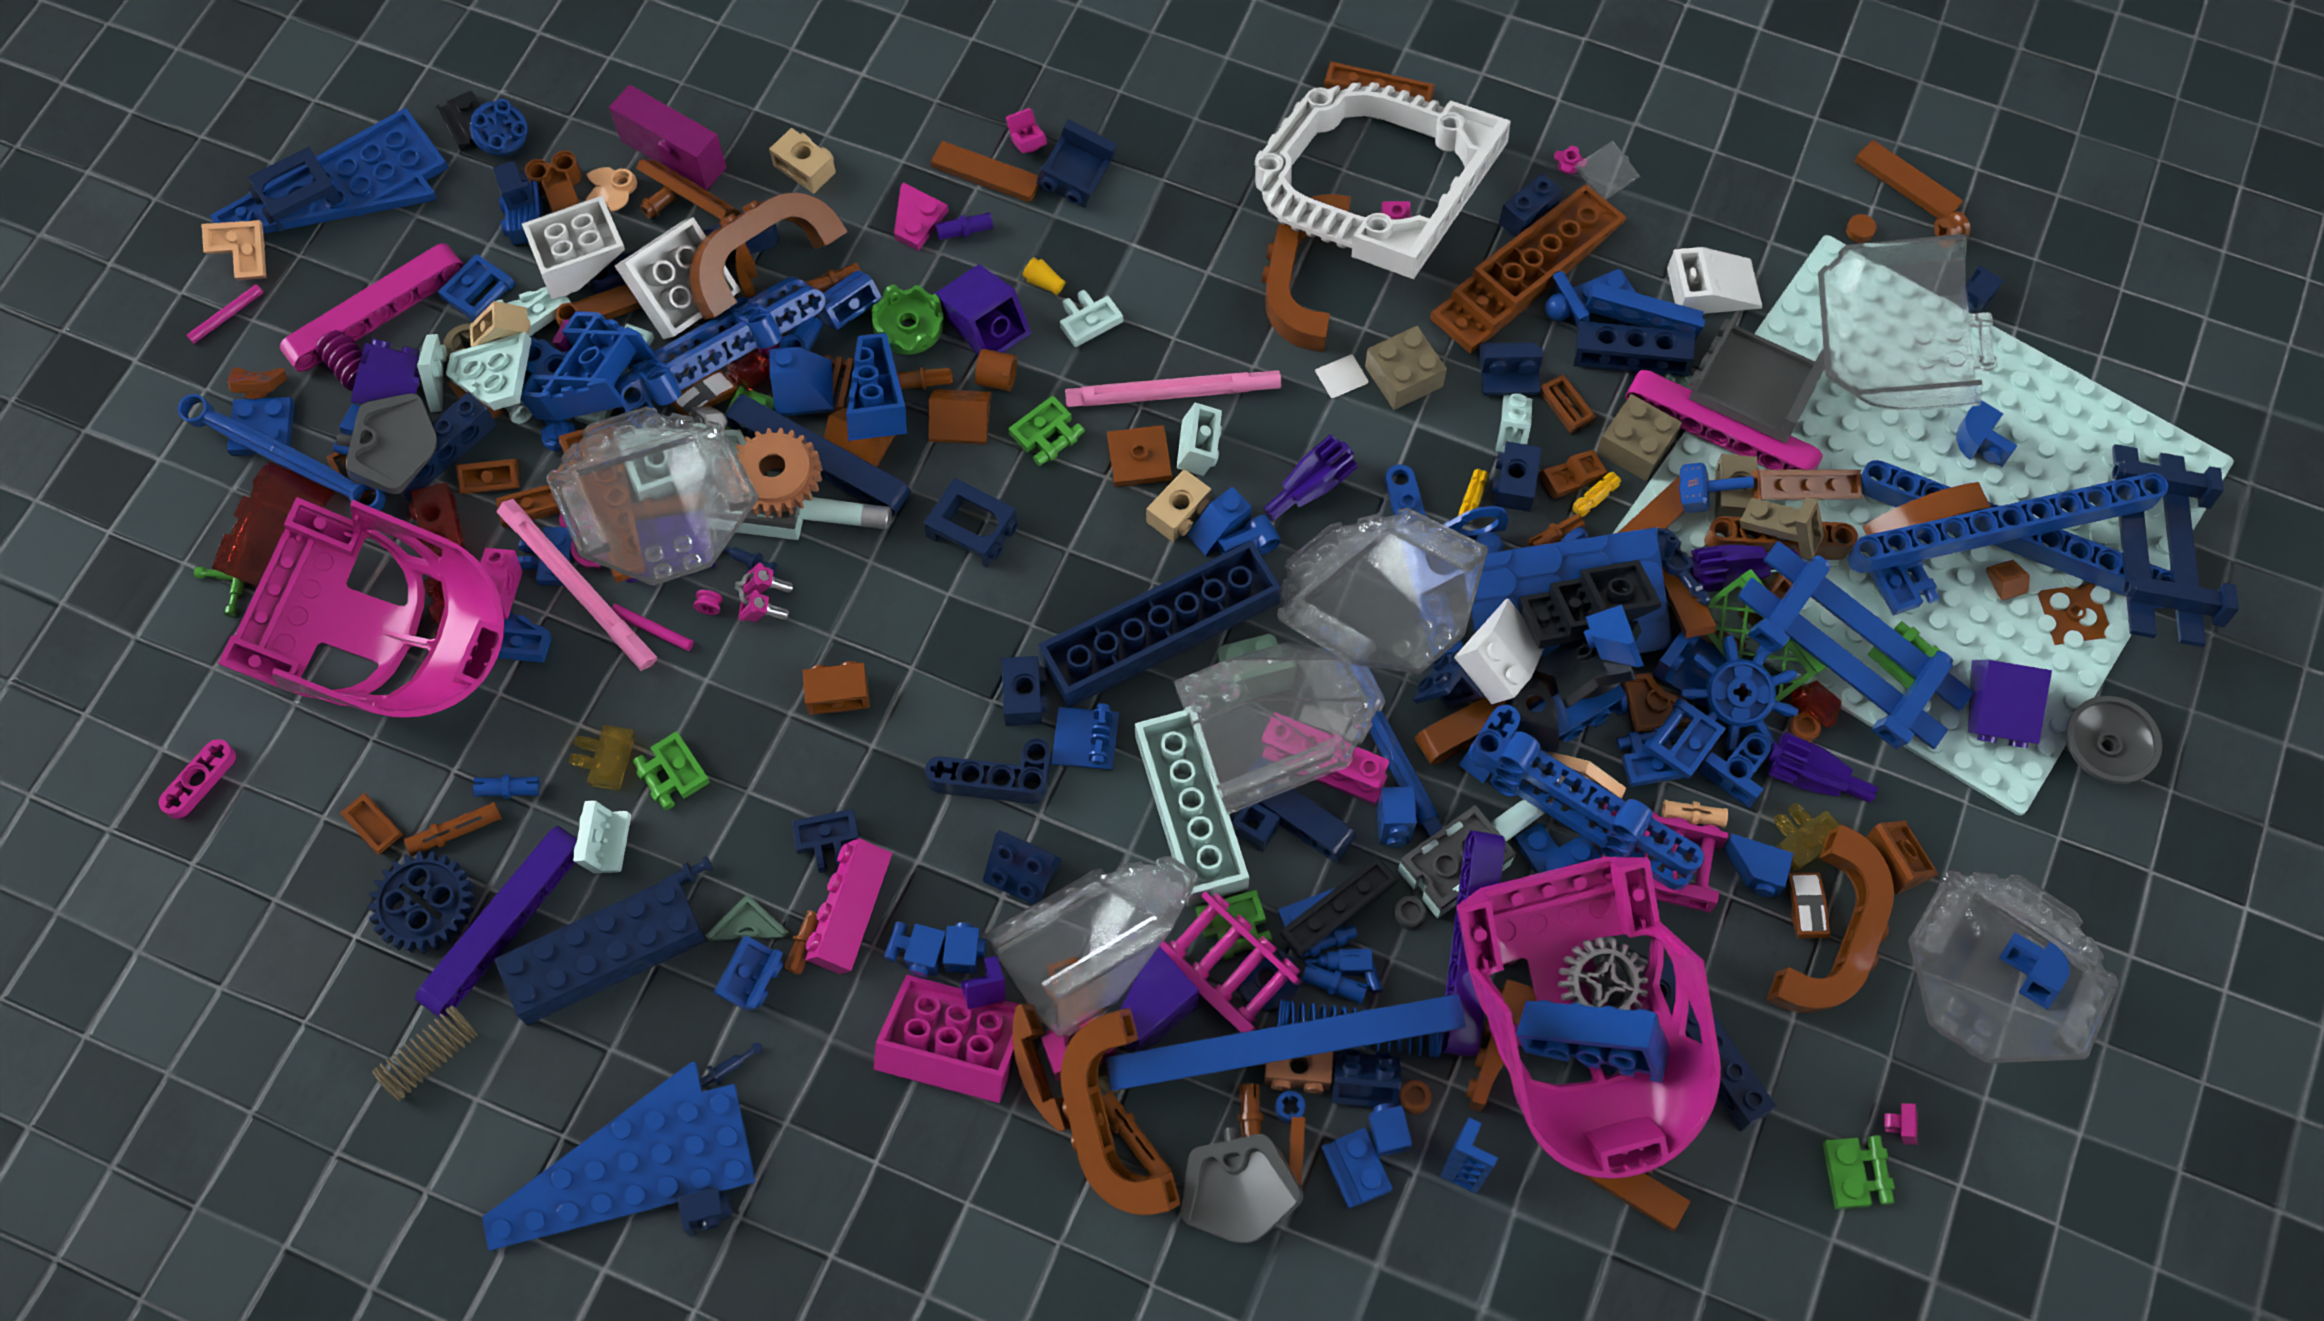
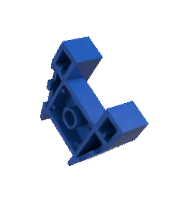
(588, 372)

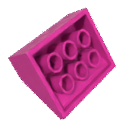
(944, 1043)

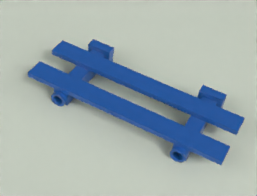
(1785, 623)

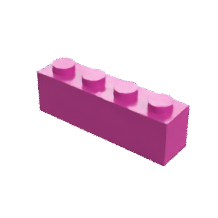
(848, 906)

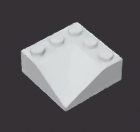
(573, 245)
(661, 278)

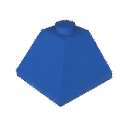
(801, 382)

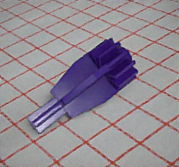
(1314, 476)
(1721, 565)
(1814, 769)

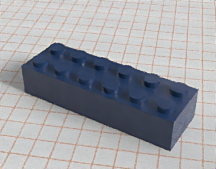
(599, 950)

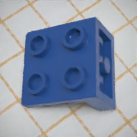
(1678, 670)

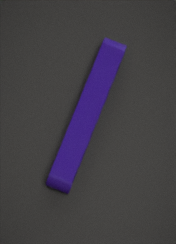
(1480, 868)
(498, 923)

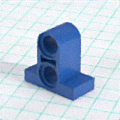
(1745, 763)

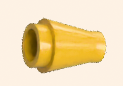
(1041, 275)

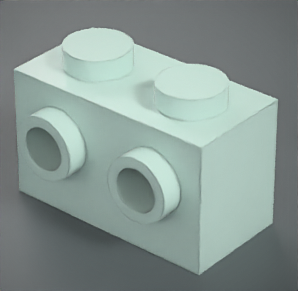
(1199, 439)

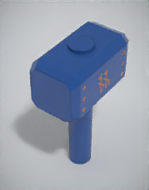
(1695, 486)

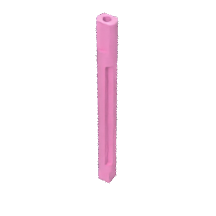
(1172, 388)
(614, 626)

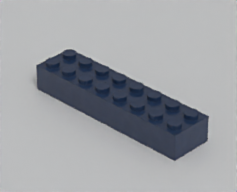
(1159, 624)

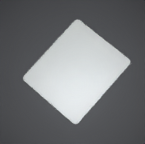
(1341, 376)

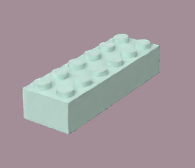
(1190, 806)

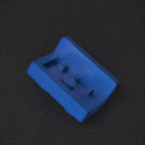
(748, 974)

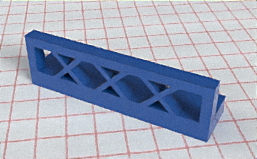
(1642, 309)
(1467, 1164)

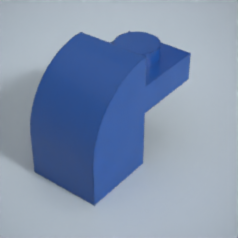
(1977, 435)
(2045, 968)

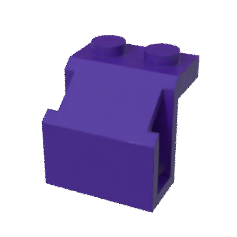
(385, 372)

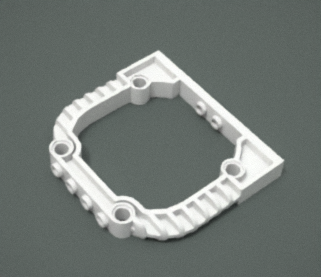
(1377, 239)

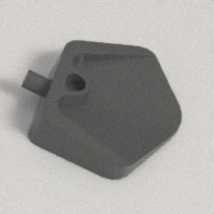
(389, 443)
(1239, 1187)

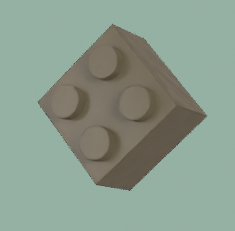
(1405, 367)
(1638, 437)

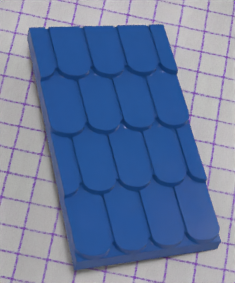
(1533, 568)

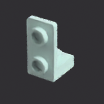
(1514, 420)

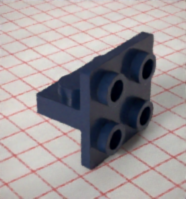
(1510, 368)
(1448, 683)
(1020, 867)
(1366, 1078)

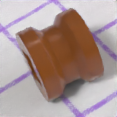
(1955, 224)

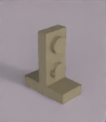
(1786, 522)

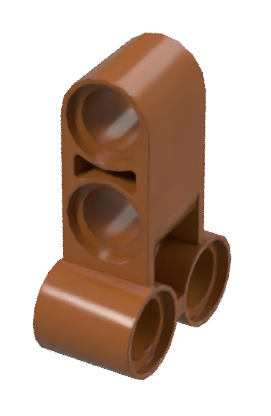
(556, 179)

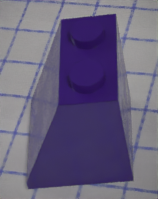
(984, 310)
(2007, 702)
(1159, 1000)

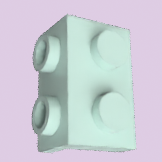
(601, 838)

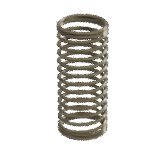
(396, 1088)

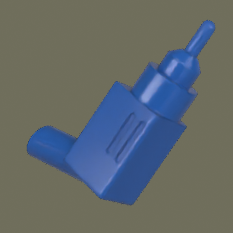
(1351, 963)

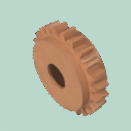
(785, 452)

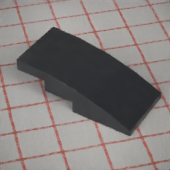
(1562, 612)

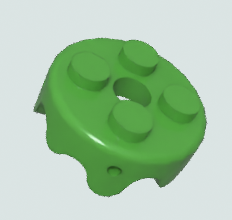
(908, 304)

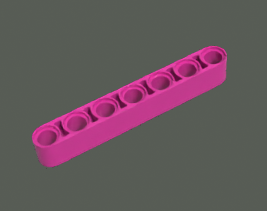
(374, 304)
(1720, 429)

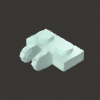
(1091, 320)

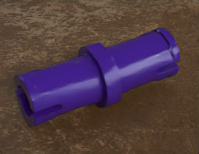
(964, 226)

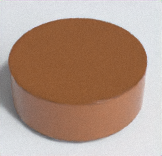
(1861, 228)
(1804, 727)
(1414, 1097)

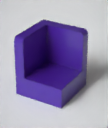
(985, 989)

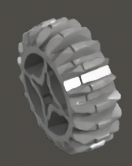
(1606, 967)

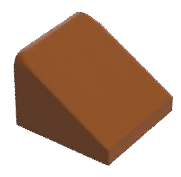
(2008, 579)

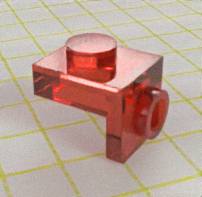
(749, 370)
(1817, 702)

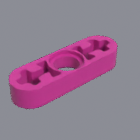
(197, 765)

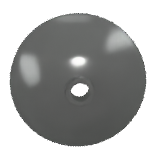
(2121, 726)

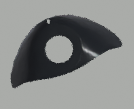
(1539, 725)

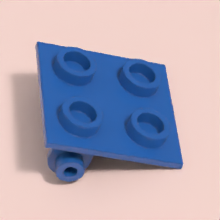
(1085, 737)

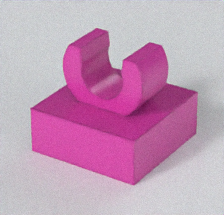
(1904, 1123)

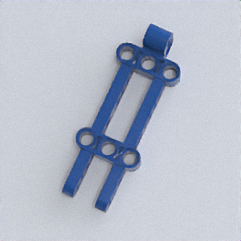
(750, 322)
(1513, 766)

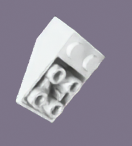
(1713, 280)

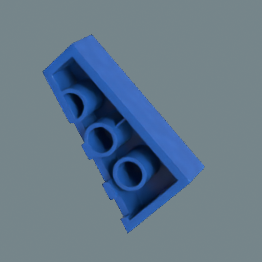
(875, 393)
(1585, 712)
(1596, 1036)

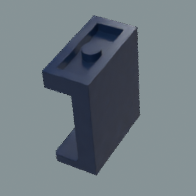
(1076, 164)

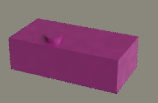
(668, 137)

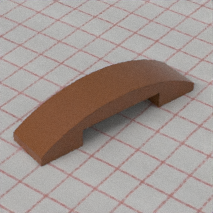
(1934, 506)
(1026, 1029)

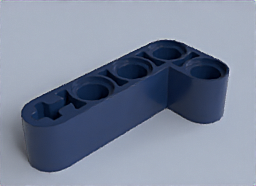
(989, 772)
(1311, 823)

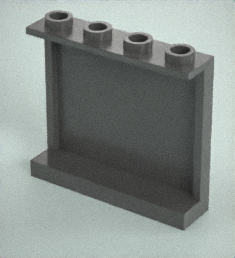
(1755, 381)

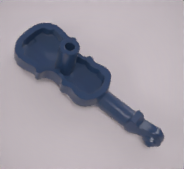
(1680, 565)

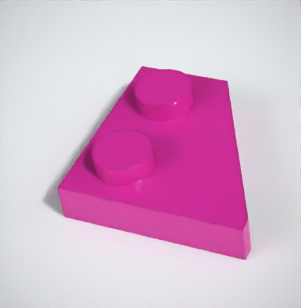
(917, 216)

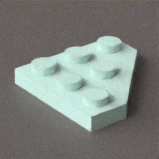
(492, 370)

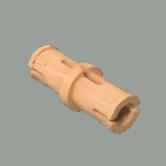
(1695, 813)

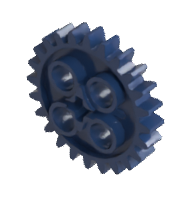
(400, 924)

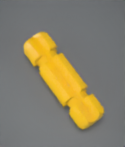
(1474, 491)
(1596, 494)

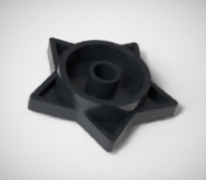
(1581, 671)

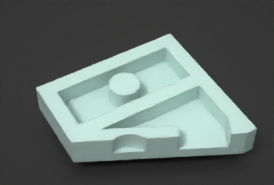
(540, 307)
(432, 371)

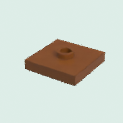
(1139, 456)
(2068, 620)

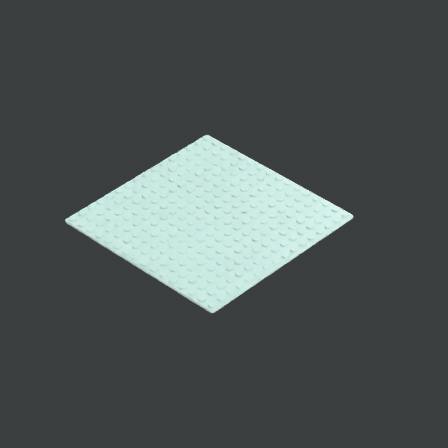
(2063, 444)

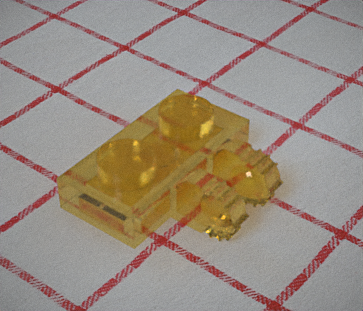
(610, 756)
(1809, 839)

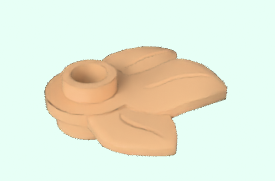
(610, 186)

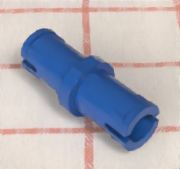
(506, 786)
(1334, 983)

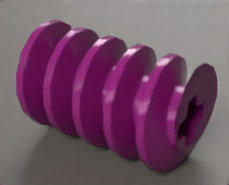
(340, 356)

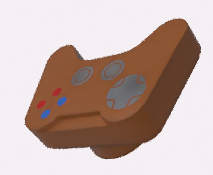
(255, 384)

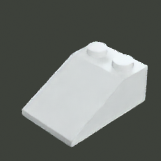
(1501, 654)

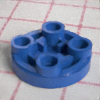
(498, 128)

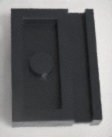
(458, 116)

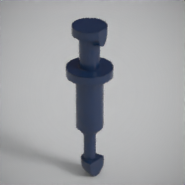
(749, 559)
(689, 872)
(728, 1066)

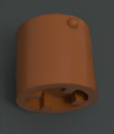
(996, 370)

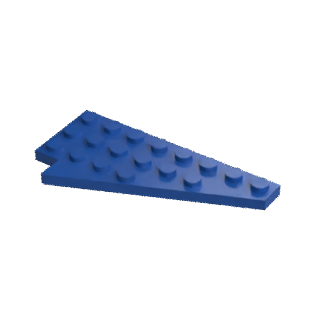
(370, 171)
(640, 1161)

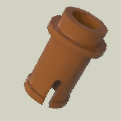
(656, 203)

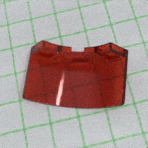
(262, 519)

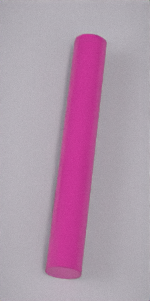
(224, 314)
(653, 628)

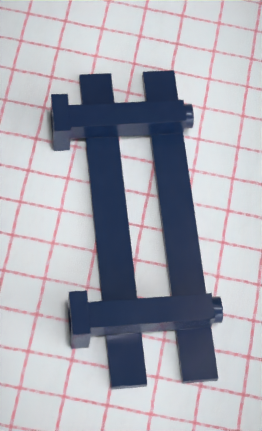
(2184, 591)

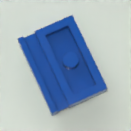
(1356, 1168)

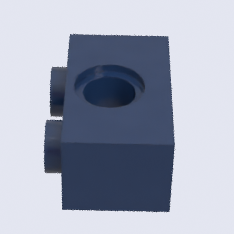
(1529, 205)
(1524, 462)
(1023, 708)

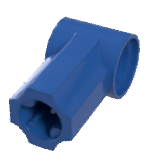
(803, 334)
(1258, 530)

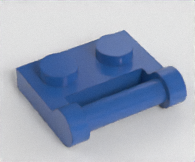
(471, 282)
(1692, 744)

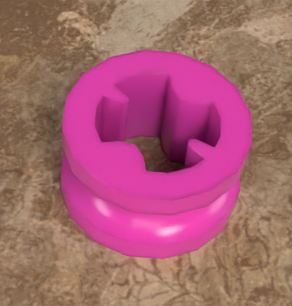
(707, 602)

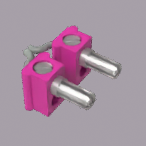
(756, 604)

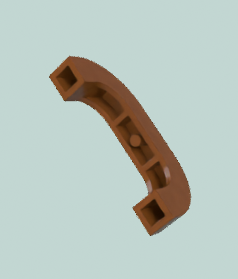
(707, 264)
(1291, 321)
(1864, 933)
(1090, 1125)

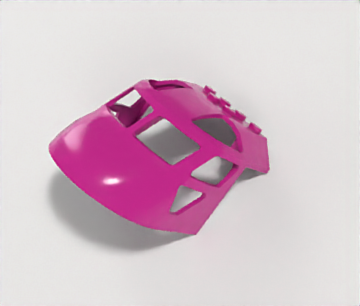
(308, 603)
(1615, 1121)

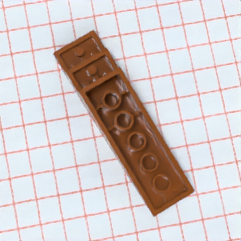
(1525, 268)

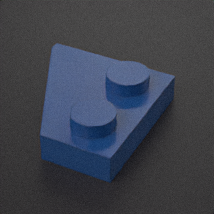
(524, 640)

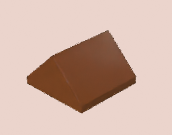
(959, 416)
(868, 449)
(1903, 855)

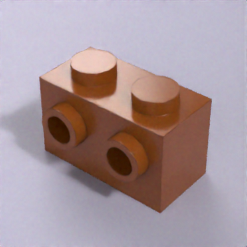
(836, 688)

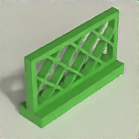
(1807, 661)

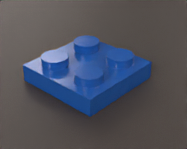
(265, 415)

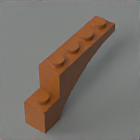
(1489, 1059)

